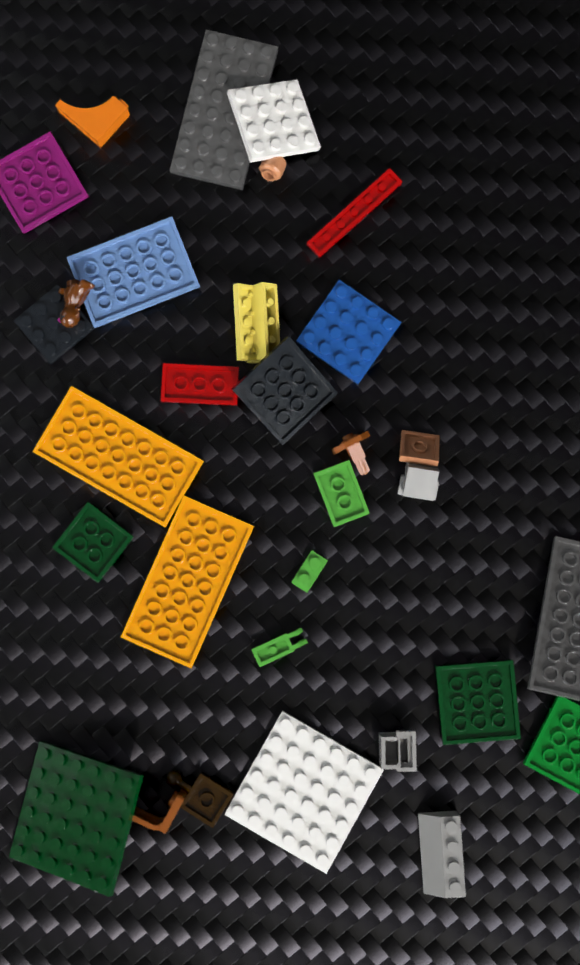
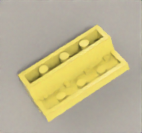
(256, 320)

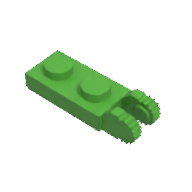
(277, 648)

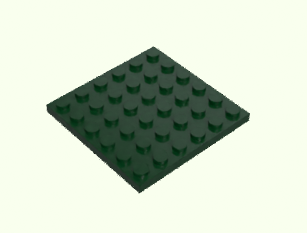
(76, 817)

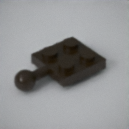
(204, 799)

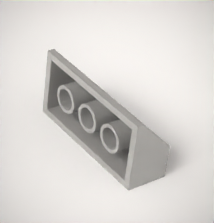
(441, 854)

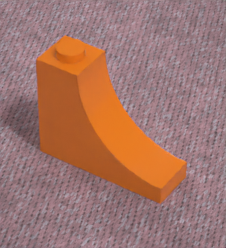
(96, 122)

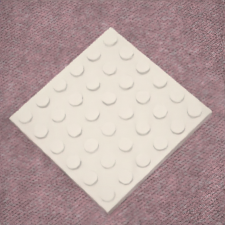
(304, 791)

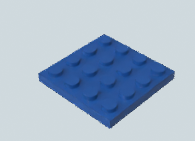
(348, 332)

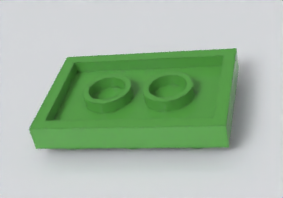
(341, 493)

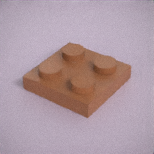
(419, 448)

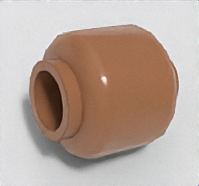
(272, 168)

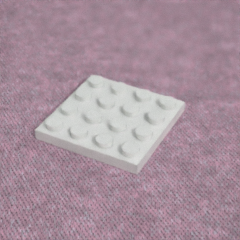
(273, 120)

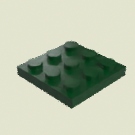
(93, 542)

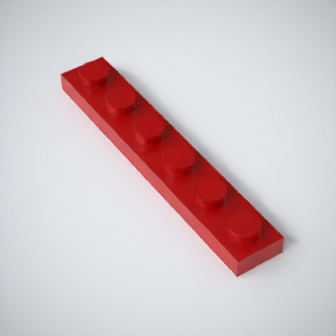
(354, 213)

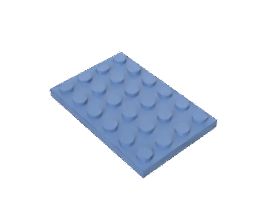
(134, 271)

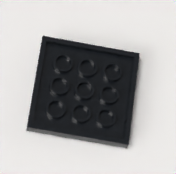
(284, 390)

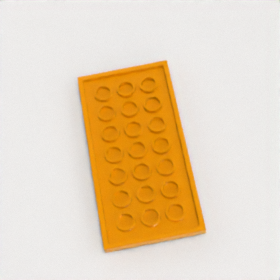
(118, 456)
(187, 582)

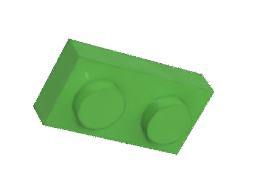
(309, 571)

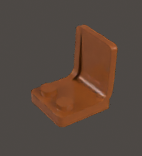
(160, 823)

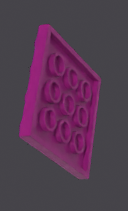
(38, 183)

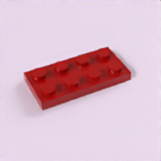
(199, 384)

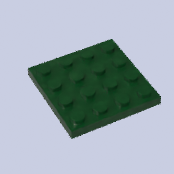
(477, 702)

